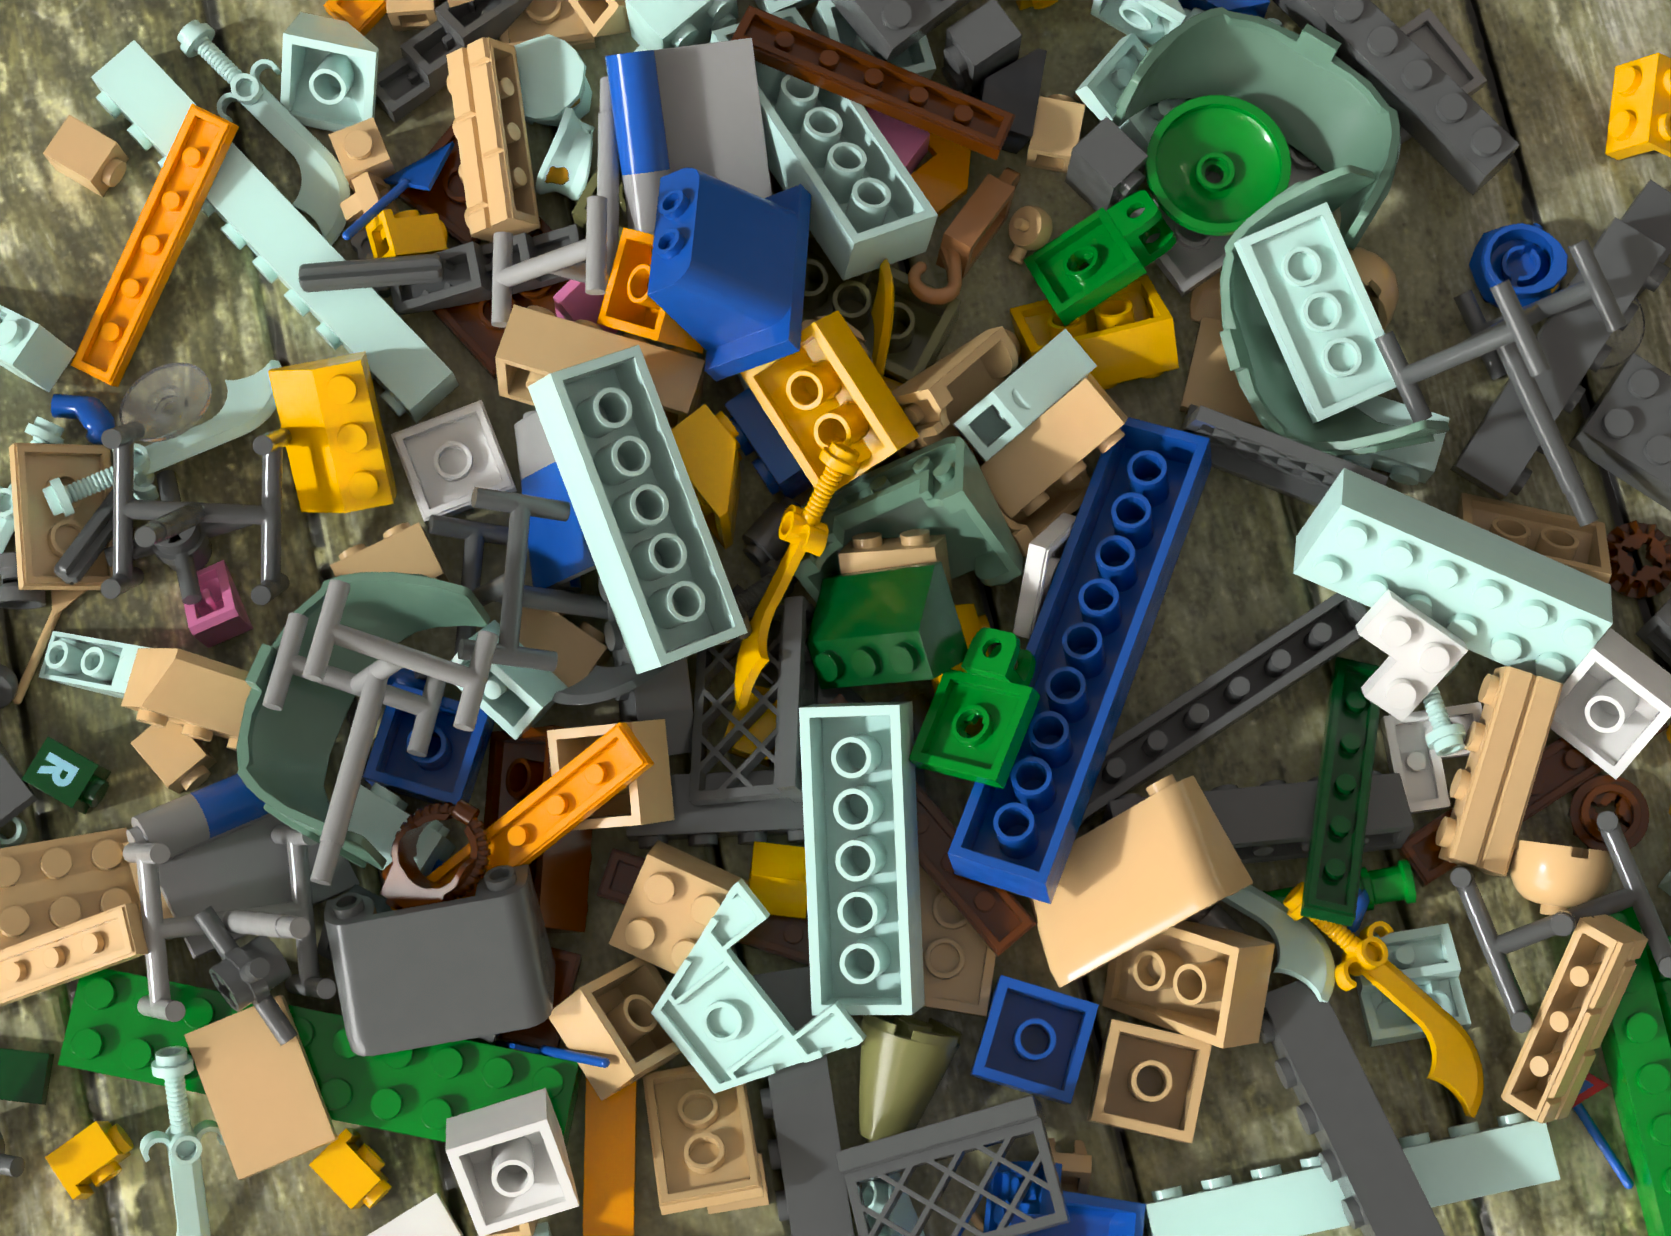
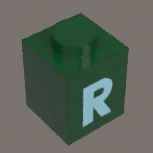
(67, 776)

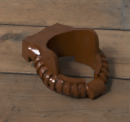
(403, 880)

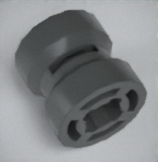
(10, 594)

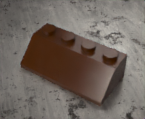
(564, 868)

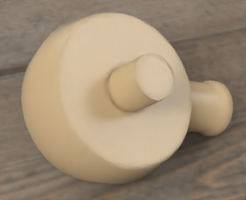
(1029, 230)

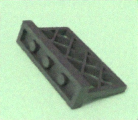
(1268, 457)
(794, 689)
(955, 1139)

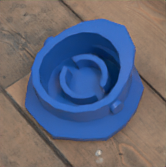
(1524, 256)

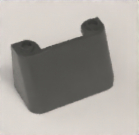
(442, 966)

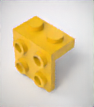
(1640, 108)

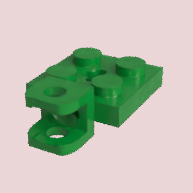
(1113, 250)
(988, 692)

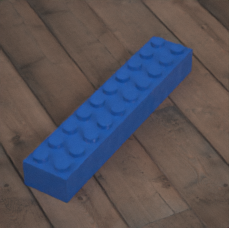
(1086, 656)

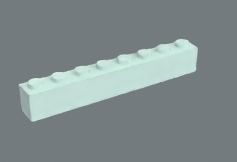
(1306, 1202)

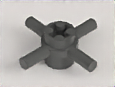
(188, 553)
(248, 973)

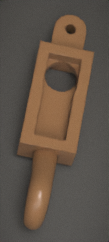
(967, 237)

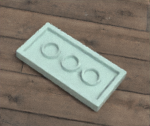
(1317, 311)

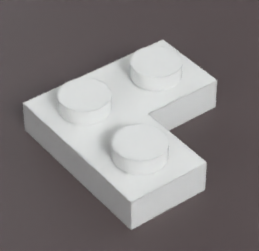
(1417, 651)
(1417, 764)

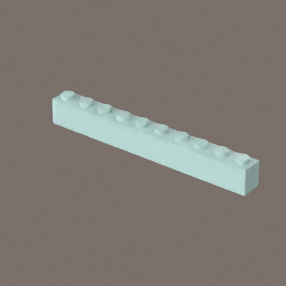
(280, 239)

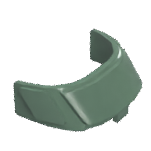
(1295, 80)
(1257, 356)
(288, 750)

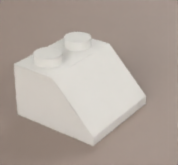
(1613, 703)
(511, 1162)

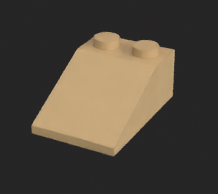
(1195, 983)

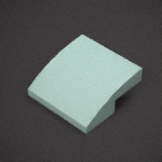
(1107, 82)
(1432, 963)

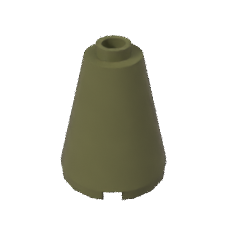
(900, 1071)

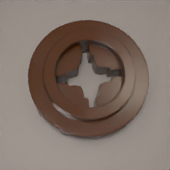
(1648, 580)
(1600, 792)

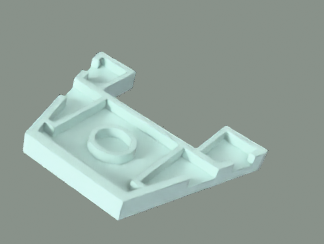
(725, 1016)

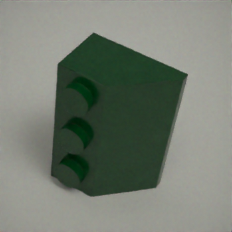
(885, 627)

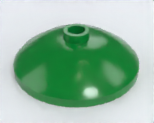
(1223, 138)

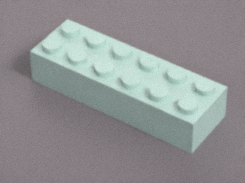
(860, 190)
(637, 508)
(1467, 579)
(862, 857)

